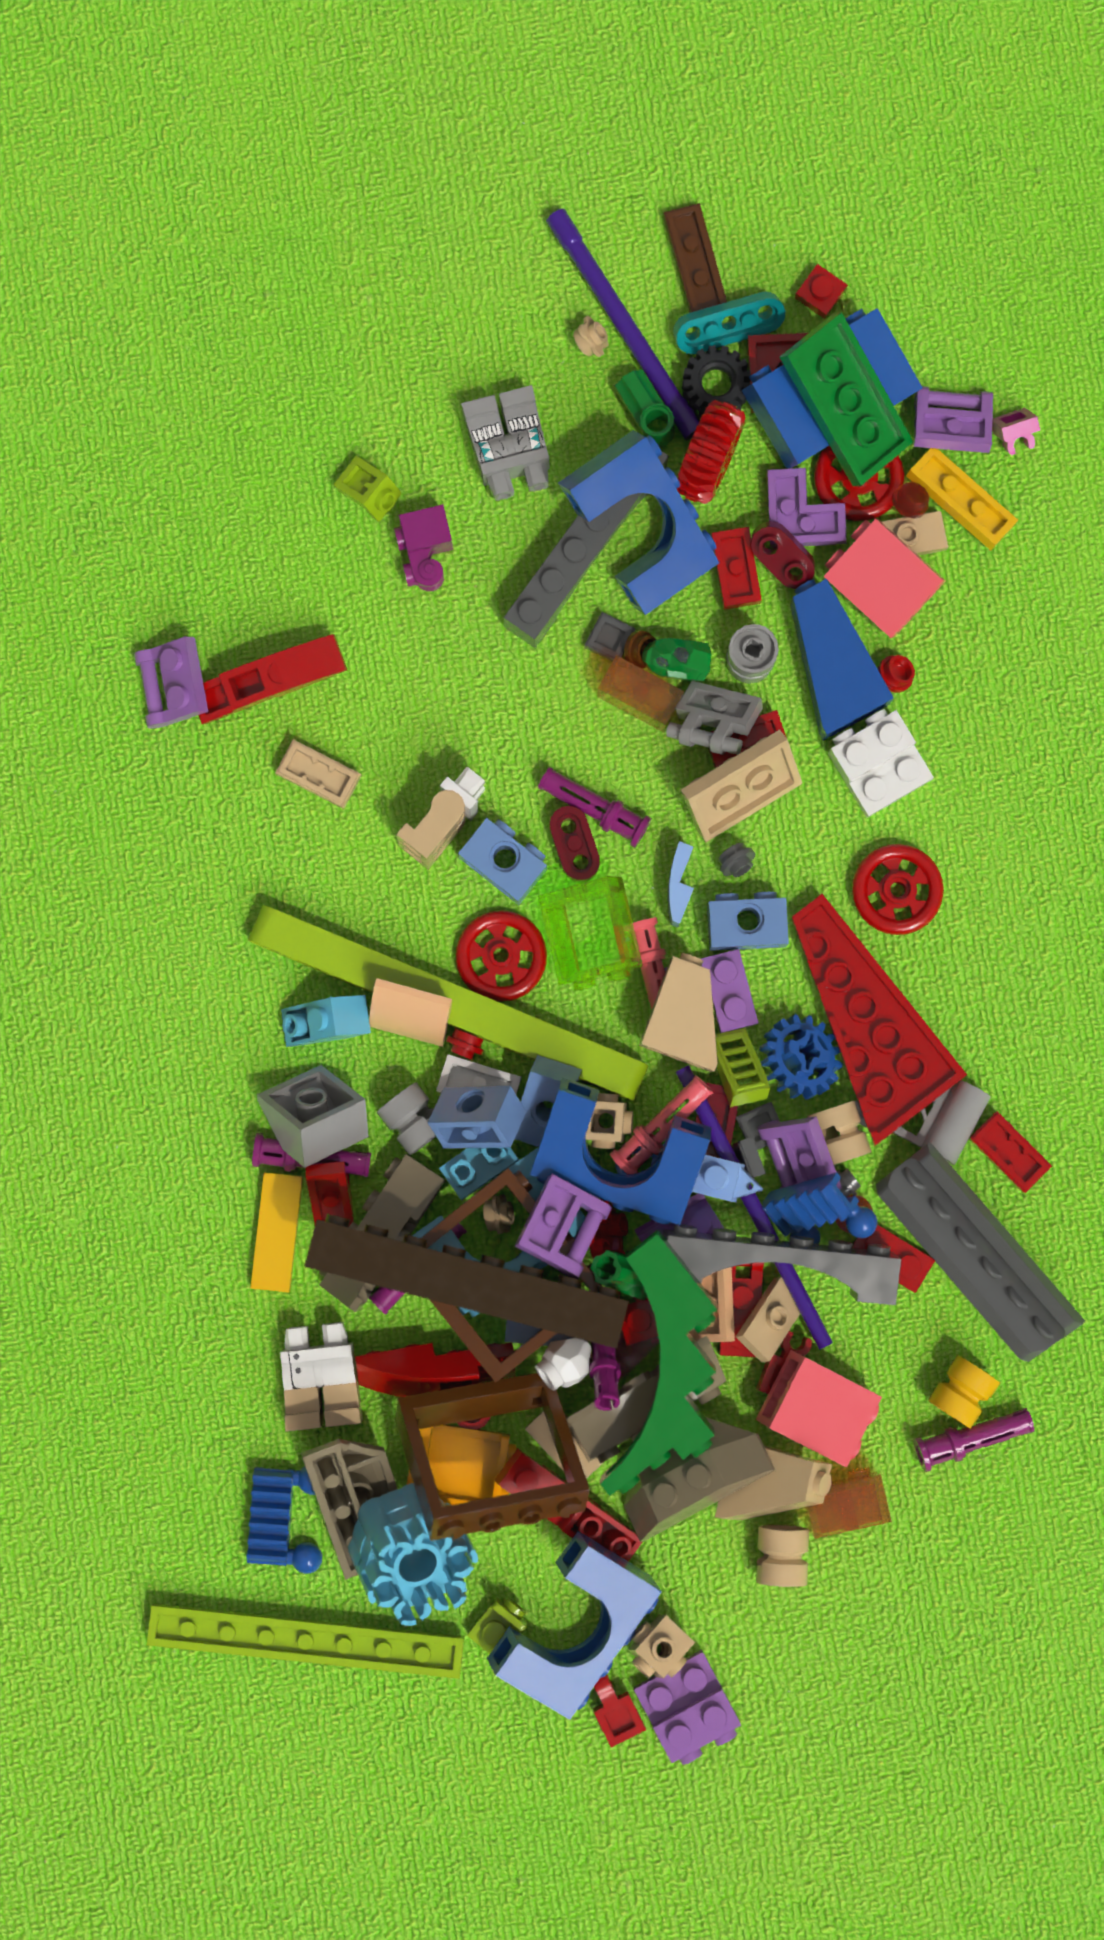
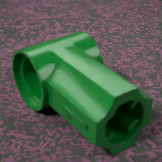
(645, 406)
(615, 1272)

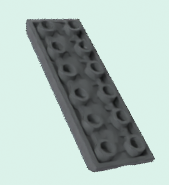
(978, 1253)

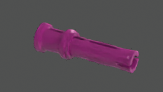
(610, 820)
(270, 1152)
(956, 1443)

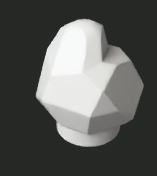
(564, 1363)

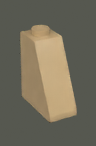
(683, 1015)
(792, 1485)

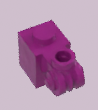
(423, 535)

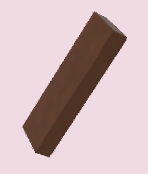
(694, 257)

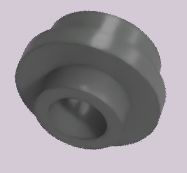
(736, 860)

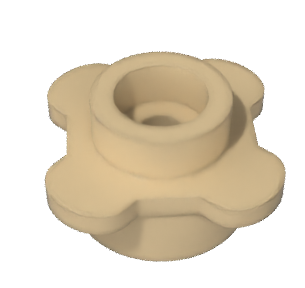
(591, 337)
(498, 1214)

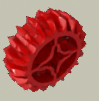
(710, 451)

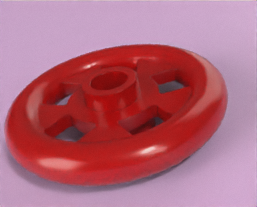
(826, 476)
(884, 918)
(496, 924)

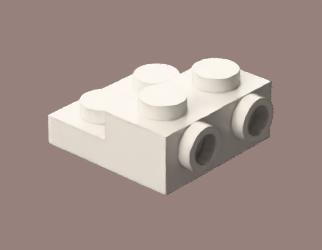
(879, 762)

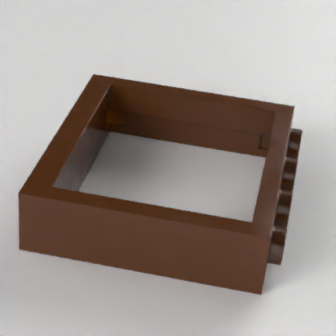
(519, 1188)
(477, 1402)

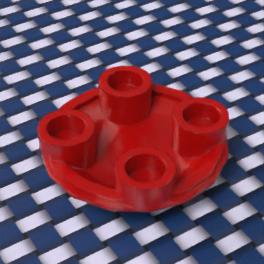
(609, 1234)

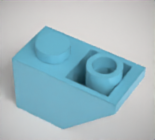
(326, 1020)

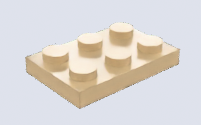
(742, 785)

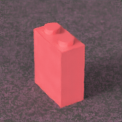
(883, 577)
(819, 1409)

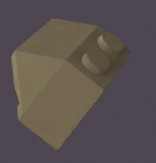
(343, 1479)
(692, 1484)

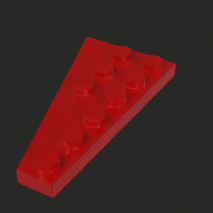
(883, 1041)

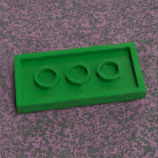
(846, 399)

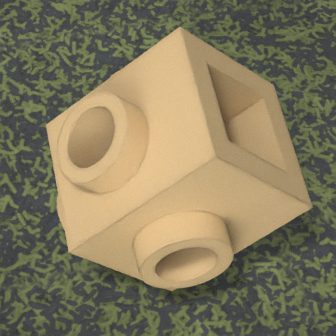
(622, 1124)
(673, 1644)

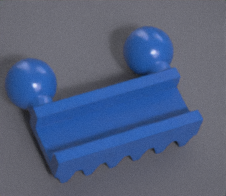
(813, 1202)
(272, 1520)

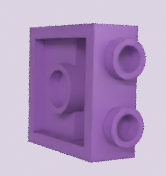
(688, 1709)

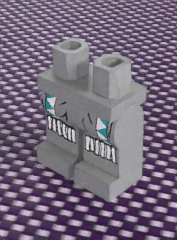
(509, 455)

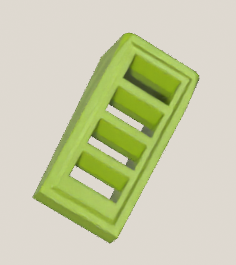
(748, 1092)

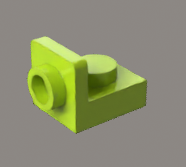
(368, 488)
(496, 1621)

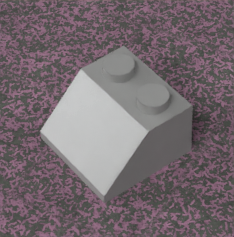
(314, 1115)

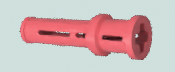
(651, 956)
(643, 1136)

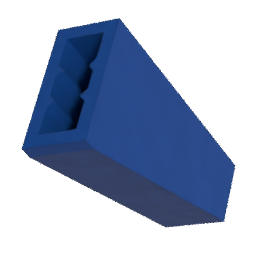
(836, 663)

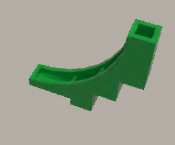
(673, 1419)

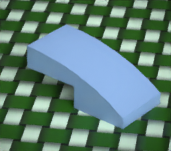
(678, 892)

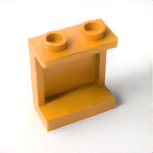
(466, 1461)

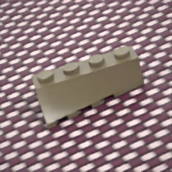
(396, 1208)
(602, 1431)

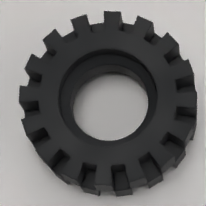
(715, 360)

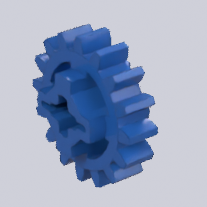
(800, 1057)

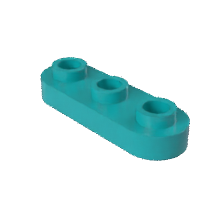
(744, 322)

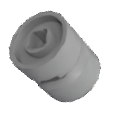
(751, 653)
(410, 1117)

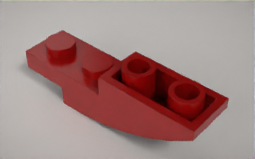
(272, 677)
(419, 1371)
(526, 1474)

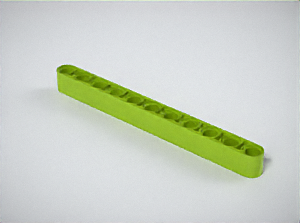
(469, 1010)

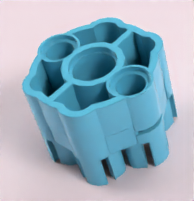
(400, 1561)

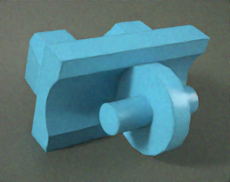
(476, 1167)

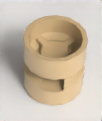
(852, 1141)
(782, 1556)

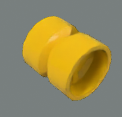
(963, 1392)

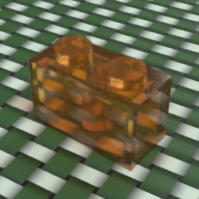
(640, 693)
(850, 1505)

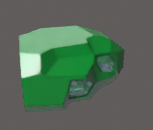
(678, 659)

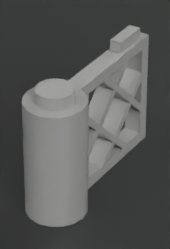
(948, 1121)

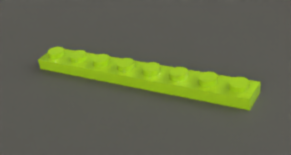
(305, 1641)

